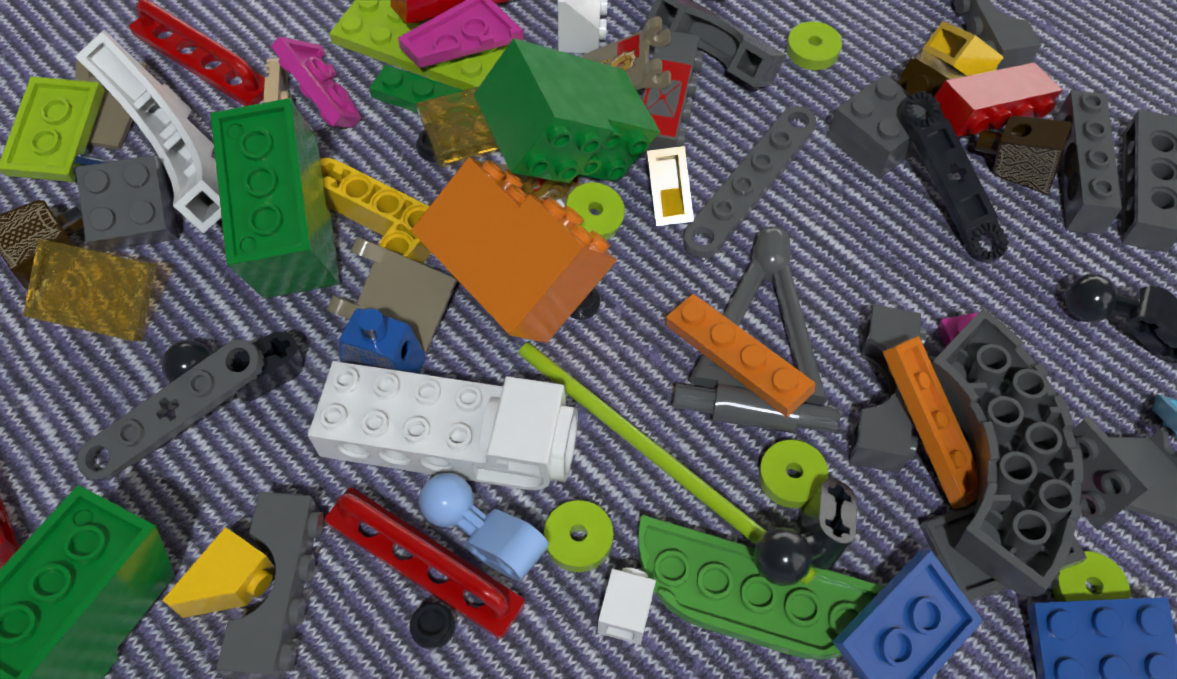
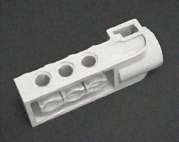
(441, 425)

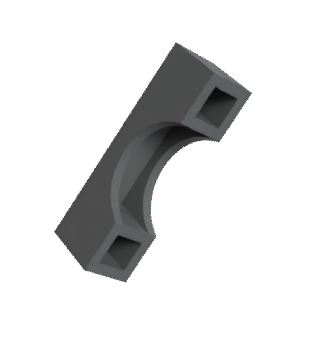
(1005, 34)
(737, 49)
(884, 432)
(262, 641)

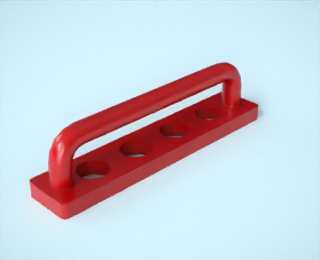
(156, 20)
(501, 604)

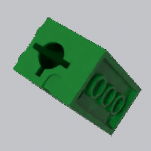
(563, 114)
(273, 199)
(78, 589)

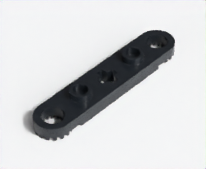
(963, 198)

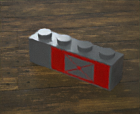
(670, 105)

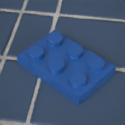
(909, 624)
(1104, 639)

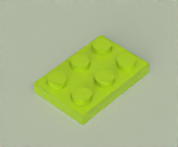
(51, 129)

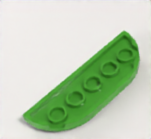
(721, 590)

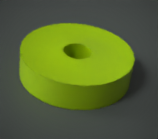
(813, 45)
(605, 201)
(797, 456)
(578, 555)
(1097, 570)

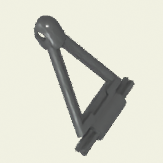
(731, 399)

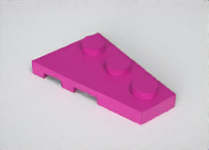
(460, 32)
(317, 81)

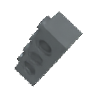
(1088, 164)
(1150, 181)

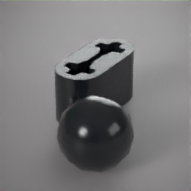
(1149, 314)
(275, 372)
(825, 534)

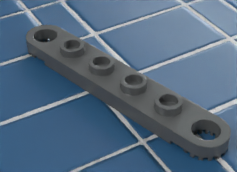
(749, 182)

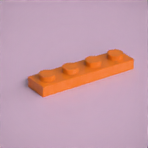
(741, 355)
(934, 421)

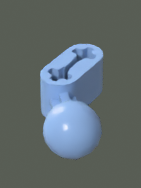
(495, 539)

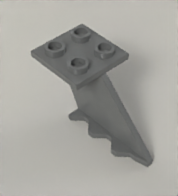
(1126, 474)

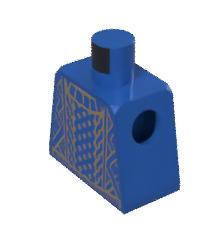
(380, 343)

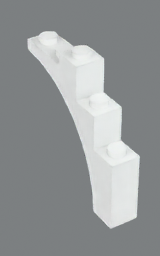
(165, 124)

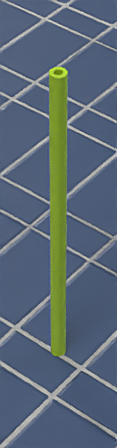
(648, 448)

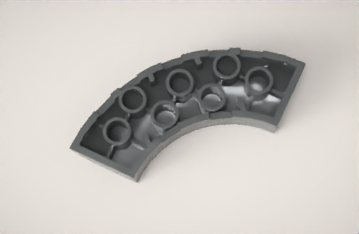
(1022, 455)

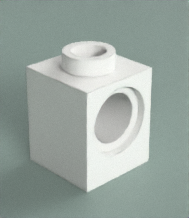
(626, 605)

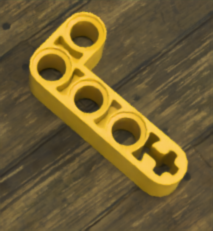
(375, 207)

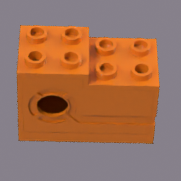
(513, 250)

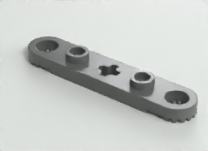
(147, 428)

